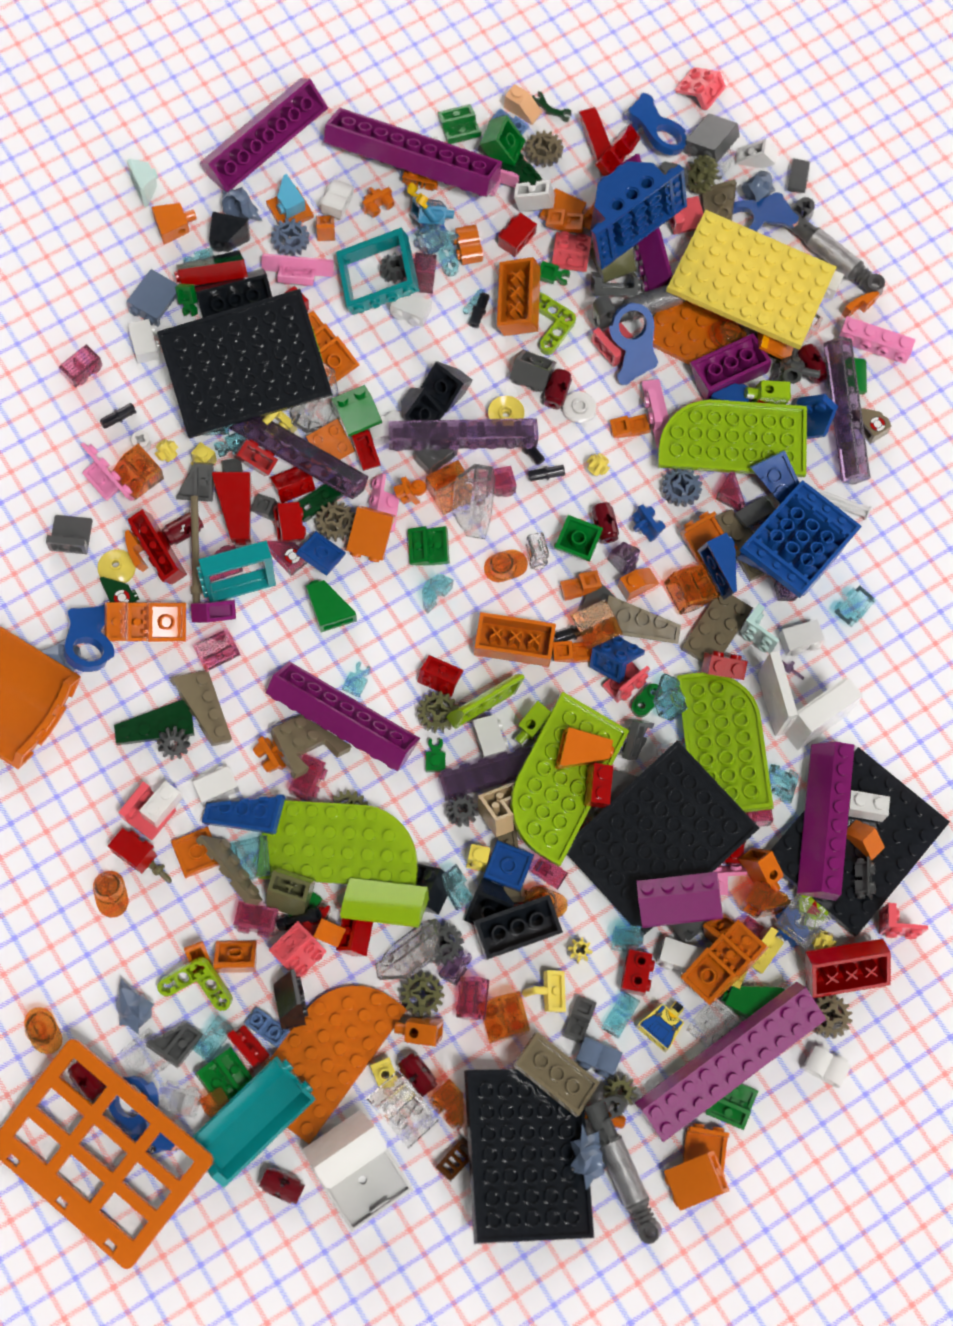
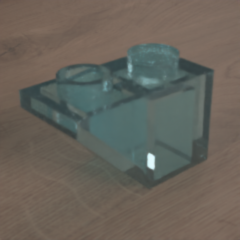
(433, 237)
(669, 698)
(626, 938)

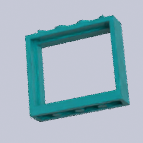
(367, 249)
(233, 560)

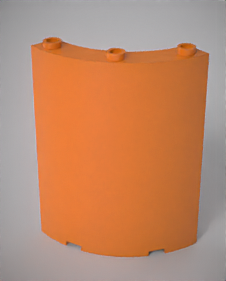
(30, 697)

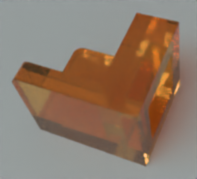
(213, 1102)

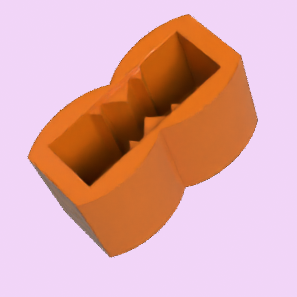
(468, 245)

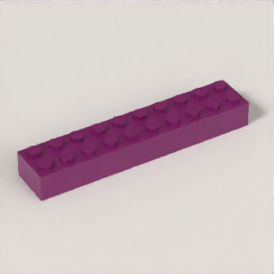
(412, 152)
(730, 1061)

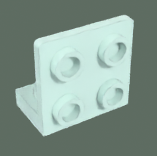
(754, 632)

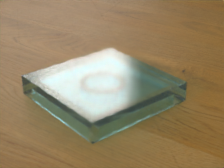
(253, 856)

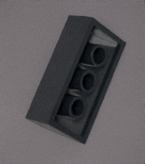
(233, 293)
(517, 927)

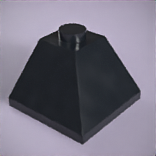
(228, 232)
(446, 385)
(420, 405)
(488, 900)

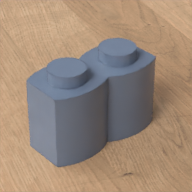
(598, 1057)

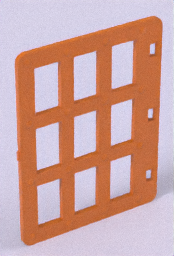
(50, 1185)

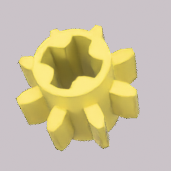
(166, 450)
(598, 464)
(824, 940)
(579, 956)

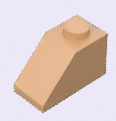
(522, 104)

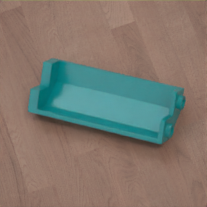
(253, 1119)

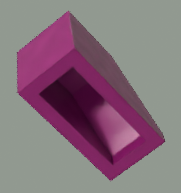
(213, 611)

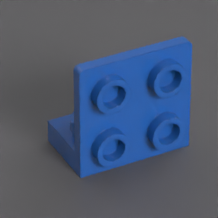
(819, 414)
(613, 656)

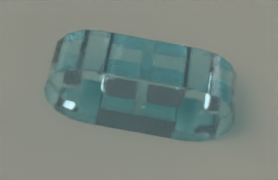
(444, 260)

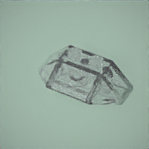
(317, 413)
(474, 500)
(410, 952)

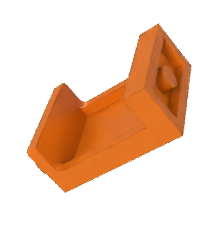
(700, 532)
(370, 533)
(702, 1141)
(696, 1181)

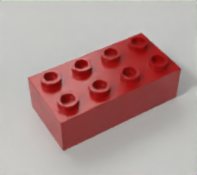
(848, 968)

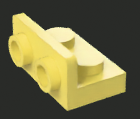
(774, 945)

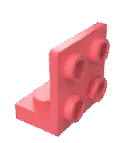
(704, 84)
(688, 218)
(571, 251)
(606, 345)
(633, 679)
(131, 814)
(890, 928)
(297, 950)

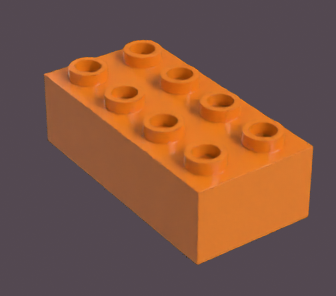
(518, 296)
(514, 639)

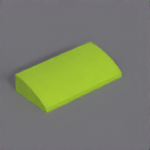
(485, 701)
(384, 902)

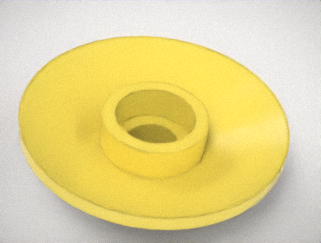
(506, 405)
(123, 572)

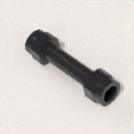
(286, 923)

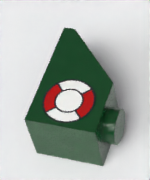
(118, 591)

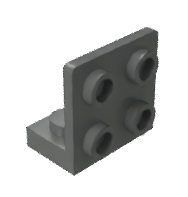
(70, 534)

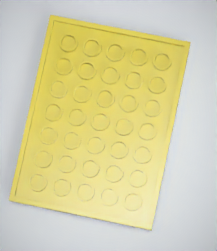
(751, 279)

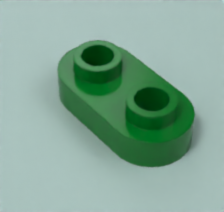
(646, 699)

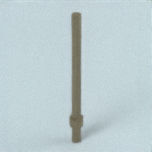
(196, 589)

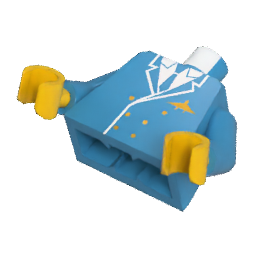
(428, 210)

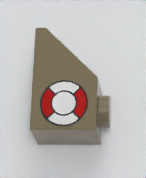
(875, 424)

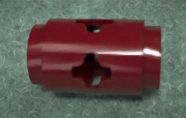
(813, 360)
(557, 389)
(604, 517)
(173, 529)
(412, 1067)
(86, 1082)
(271, 1184)

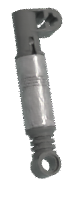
(832, 250)
(654, 300)
(621, 1167)

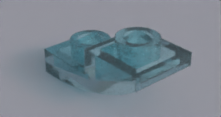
(456, 889)
(620, 1014)
(213, 1039)

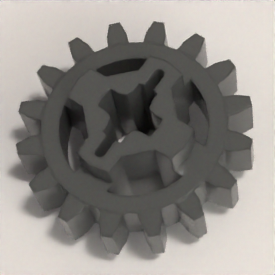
(450, 946)

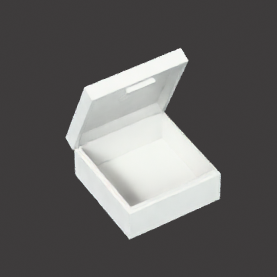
(812, 719)
(347, 1154)

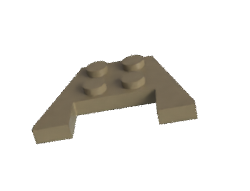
(301, 736)

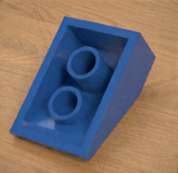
(720, 560)

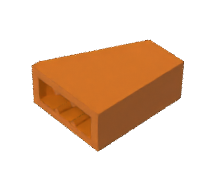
(582, 748)

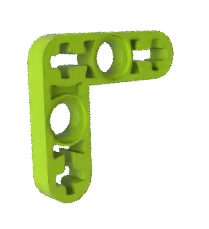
(559, 323)
(201, 977)

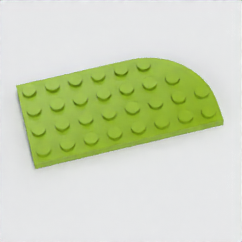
(733, 436)
(727, 737)
(551, 800)
(342, 843)

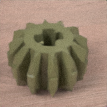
(625, 1088)

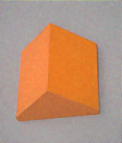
(235, 956)

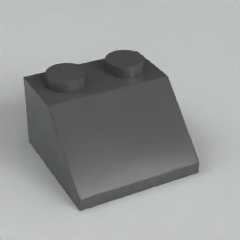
(532, 370)

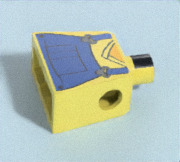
(662, 1025)

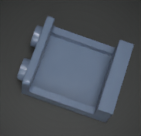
(152, 297)

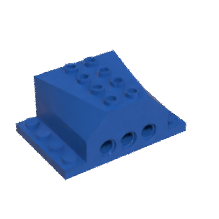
(632, 206)
(799, 540)

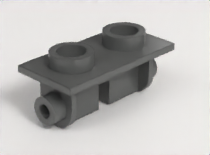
(865, 886)

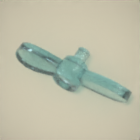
(468, 308)

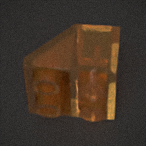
(138, 471)
(442, 485)
(691, 588)
(596, 624)
(764, 901)
(506, 1017)
(450, 1102)

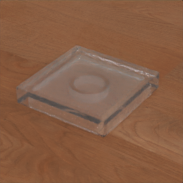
(801, 921)

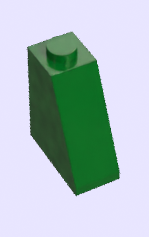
(328, 606)
(749, 999)

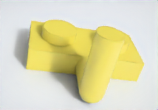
(284, 420)
(553, 991)

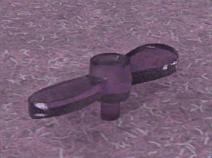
(789, 668)

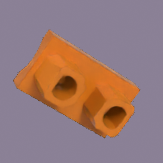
(375, 199)
(408, 491)
(266, 747)

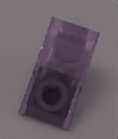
(624, 557)

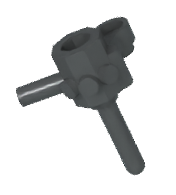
(793, 368)

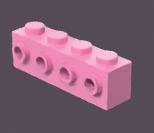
(877, 340)

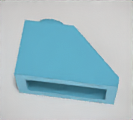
(289, 199)

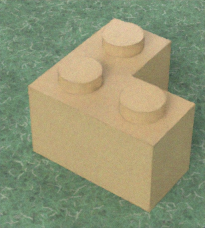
(496, 809)

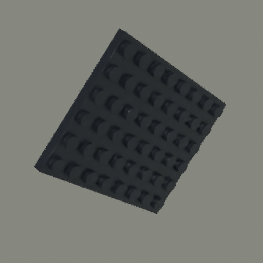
(244, 363)
(660, 827)
(904, 833)
(523, 1162)

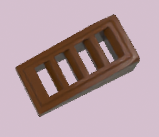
(441, 1169)

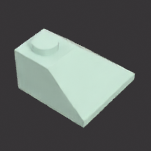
(143, 179)

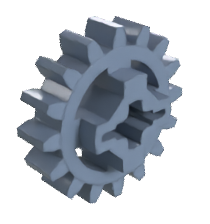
(289, 229)
(676, 490)

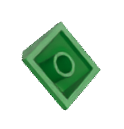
(578, 538)

